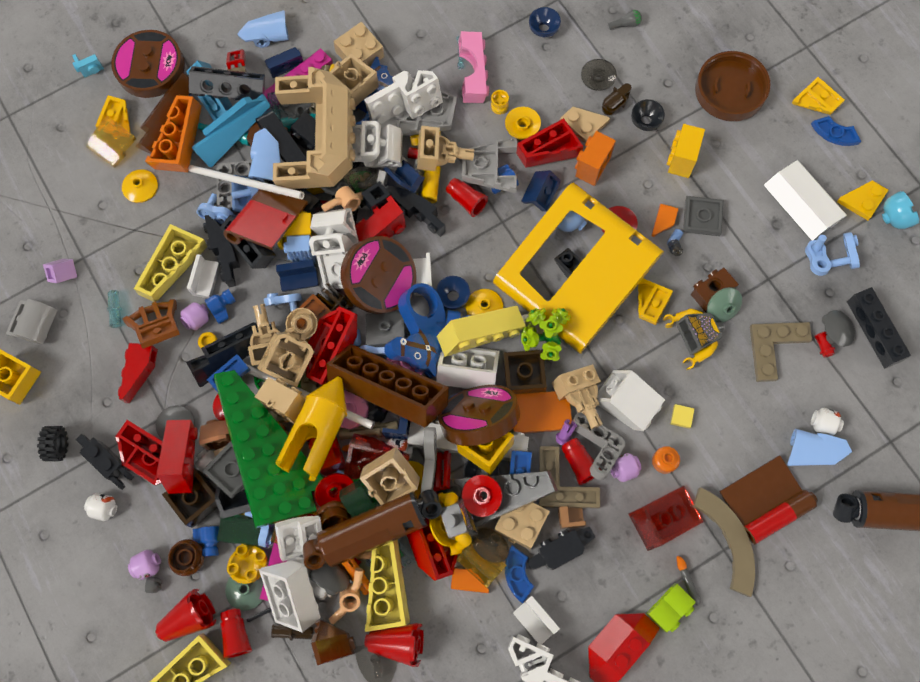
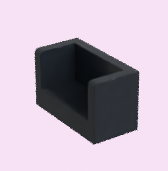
(231, 507)

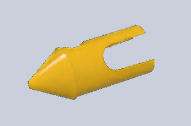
(318, 419)

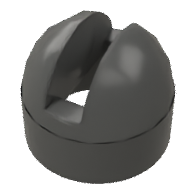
(151, 584)

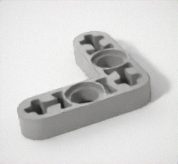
(233, 169)
(606, 445)
(430, 453)

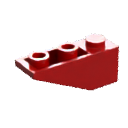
(137, 369)

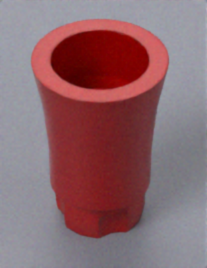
(467, 196)
(579, 460)
(234, 634)

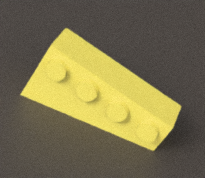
(169, 261)
(480, 329)
(387, 593)
(194, 663)

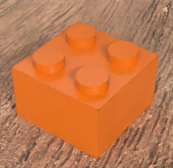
(594, 157)

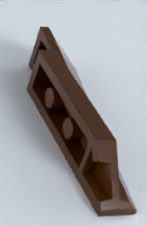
(159, 114)

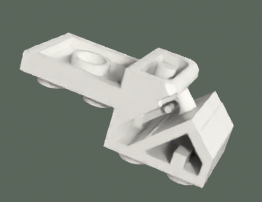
(406, 95)
(378, 145)
(334, 238)
(522, 652)

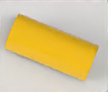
(431, 185)

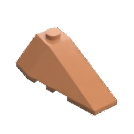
(216, 434)

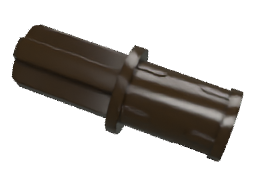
(281, 631)

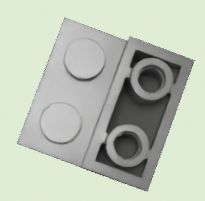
(31, 321)

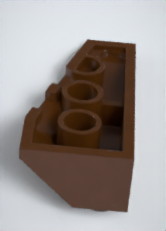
(331, 643)

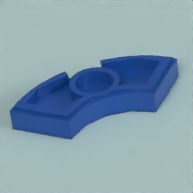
(836, 133)
(516, 574)

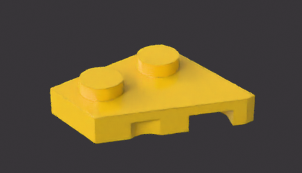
(819, 97)
(116, 110)
(864, 199)
(652, 300)

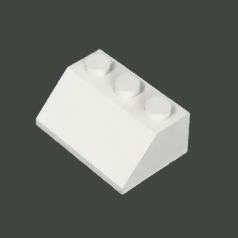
(468, 368)
(290, 595)

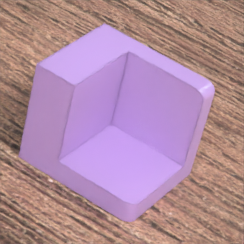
(60, 270)

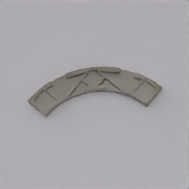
(736, 537)

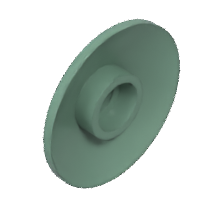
(725, 304)
(247, 600)

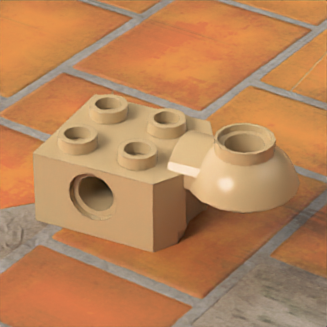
(288, 351)

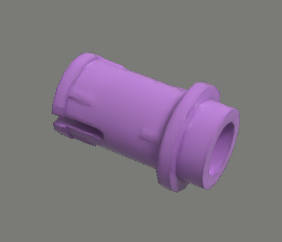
(566, 432)

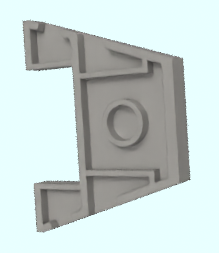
(439, 116)
(484, 167)

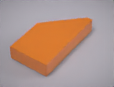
(665, 219)
(465, 581)

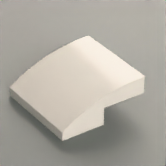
(295, 533)

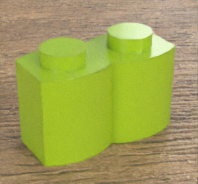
(671, 608)

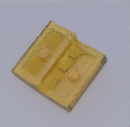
(110, 141)

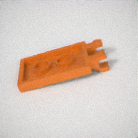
(541, 412)

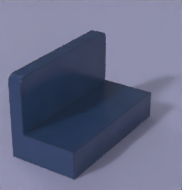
(284, 62)
(406, 176)
(541, 189)
(297, 275)
(402, 432)

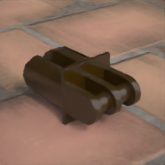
(616, 99)
(335, 301)

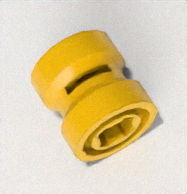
(499, 102)

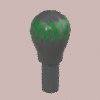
(632, 18)

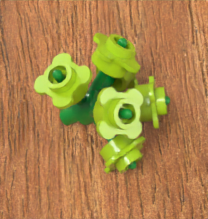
(551, 328)

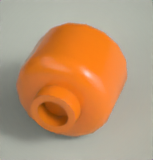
(666, 460)

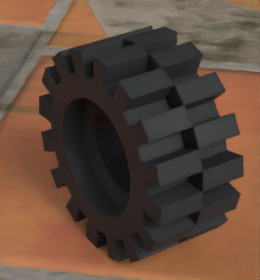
(52, 443)

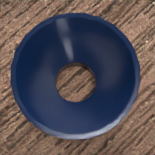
(545, 16)
(456, 284)

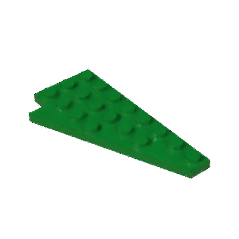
(257, 444)

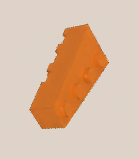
(177, 136)

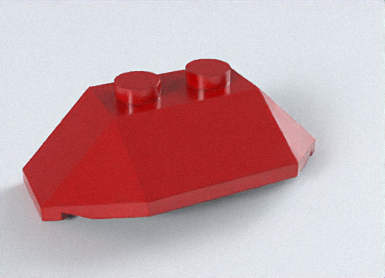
(332, 336)
(139, 451)
(431, 555)
(619, 646)

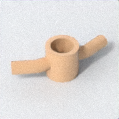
(346, 198)
(349, 605)

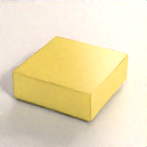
(682, 416)

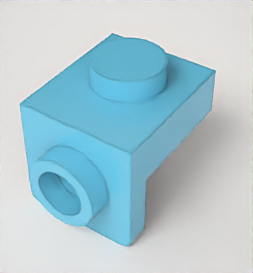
(87, 66)

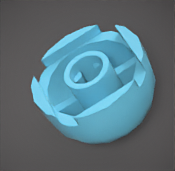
(899, 211)

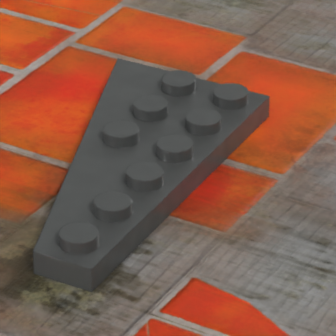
(516, 491)

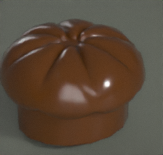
(332, 514)
(185, 557)

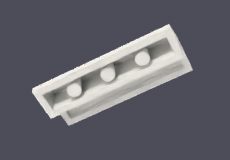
(805, 200)

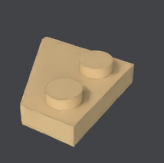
(584, 122)

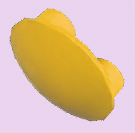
(245, 563)

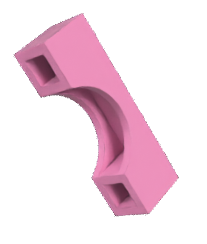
(471, 48)

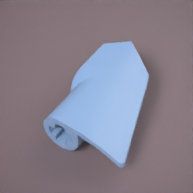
(265, 29)
(263, 155)
(816, 449)

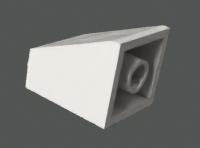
(629, 399)

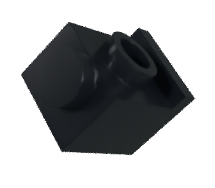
(376, 191)

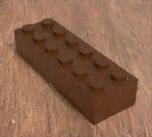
(389, 385)

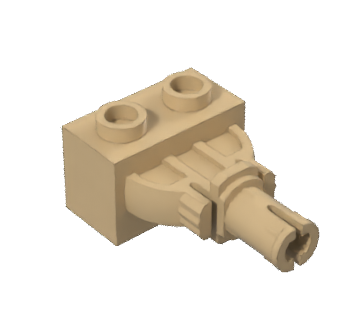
(438, 150)
(260, 340)
(581, 391)

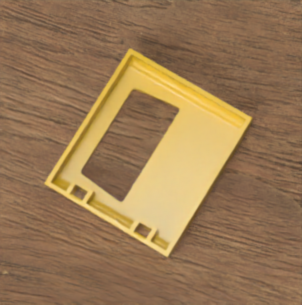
(597, 283)

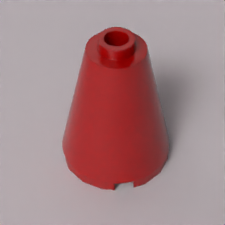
(187, 617)
(397, 643)

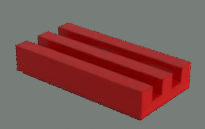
(229, 62)
(439, 472)

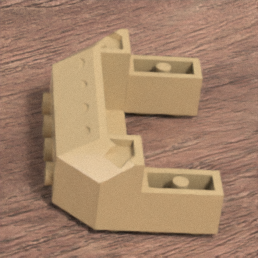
(333, 131)

